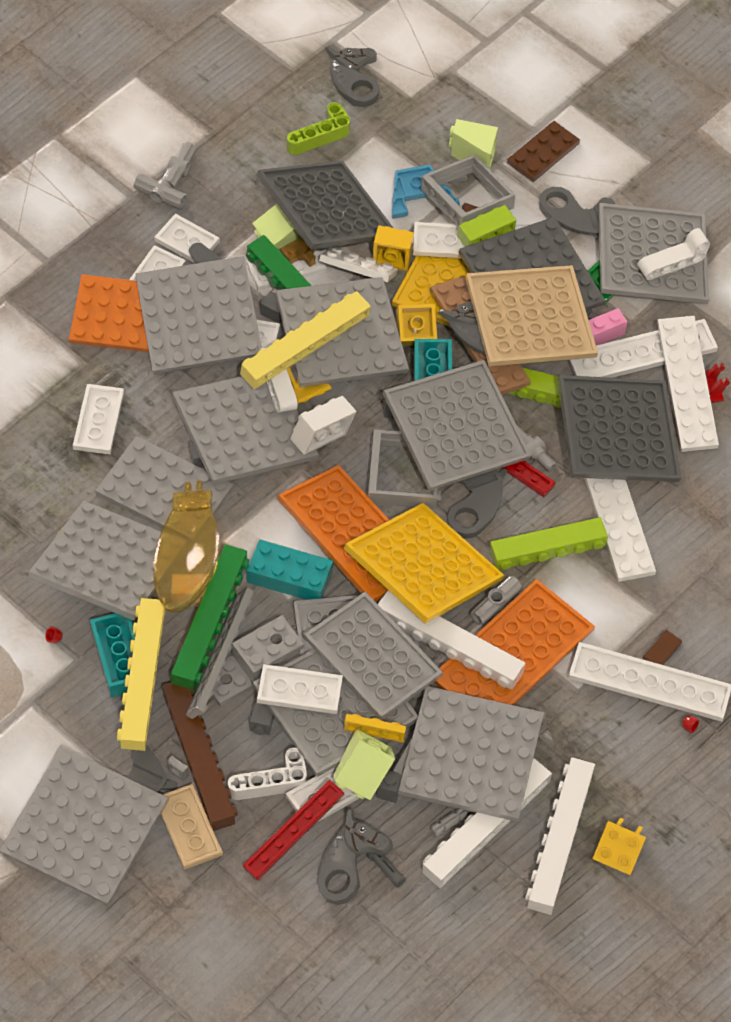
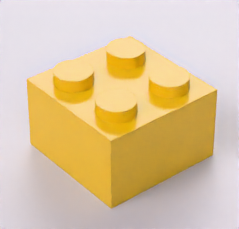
(393, 247)
(416, 322)

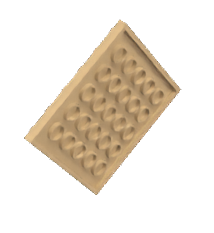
(531, 315)

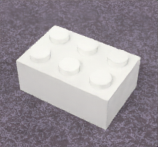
(323, 424)

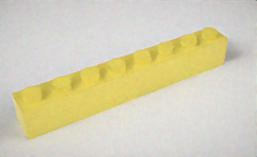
(305, 339)
(142, 675)

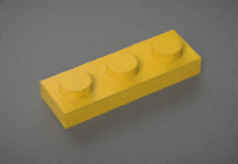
(375, 727)

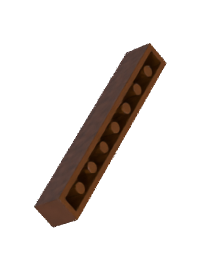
(200, 758)

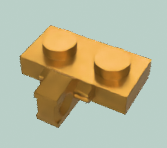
(300, 251)

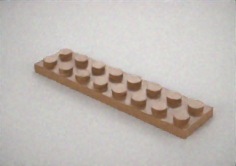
(456, 292)

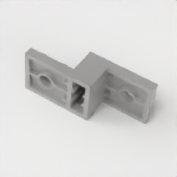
(249, 656)

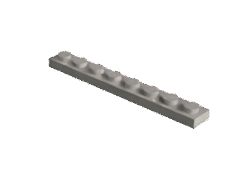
(218, 657)

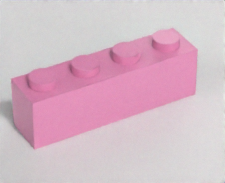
(608, 326)

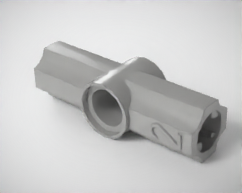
(180, 164)
(160, 191)
(489, 608)

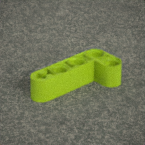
(321, 133)

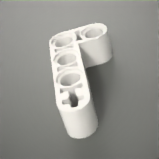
(675, 257)
(282, 392)
(266, 778)

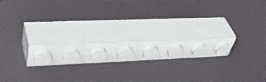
(456, 643)
(476, 833)
(560, 837)

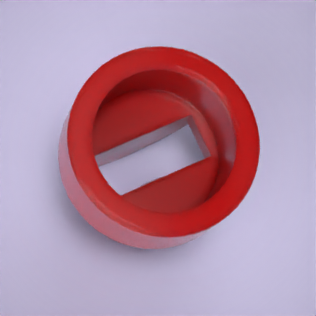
(53, 635)
(690, 723)

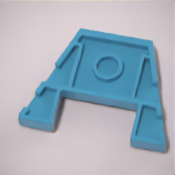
(408, 187)

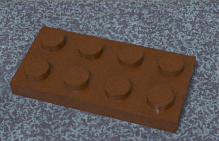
(543, 151)

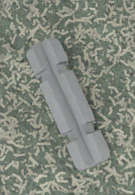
(448, 821)

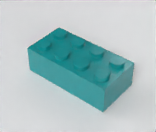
(432, 357)
(289, 571)
(113, 641)

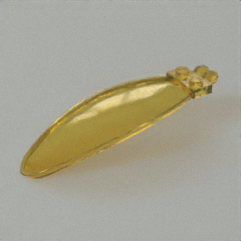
(186, 549)

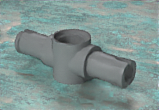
(537, 450)

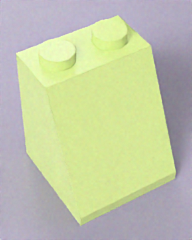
(471, 139)
(276, 227)
(363, 765)

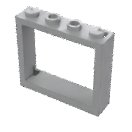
(432, 181)
(394, 438)

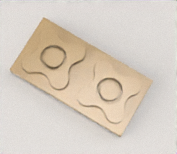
(189, 828)

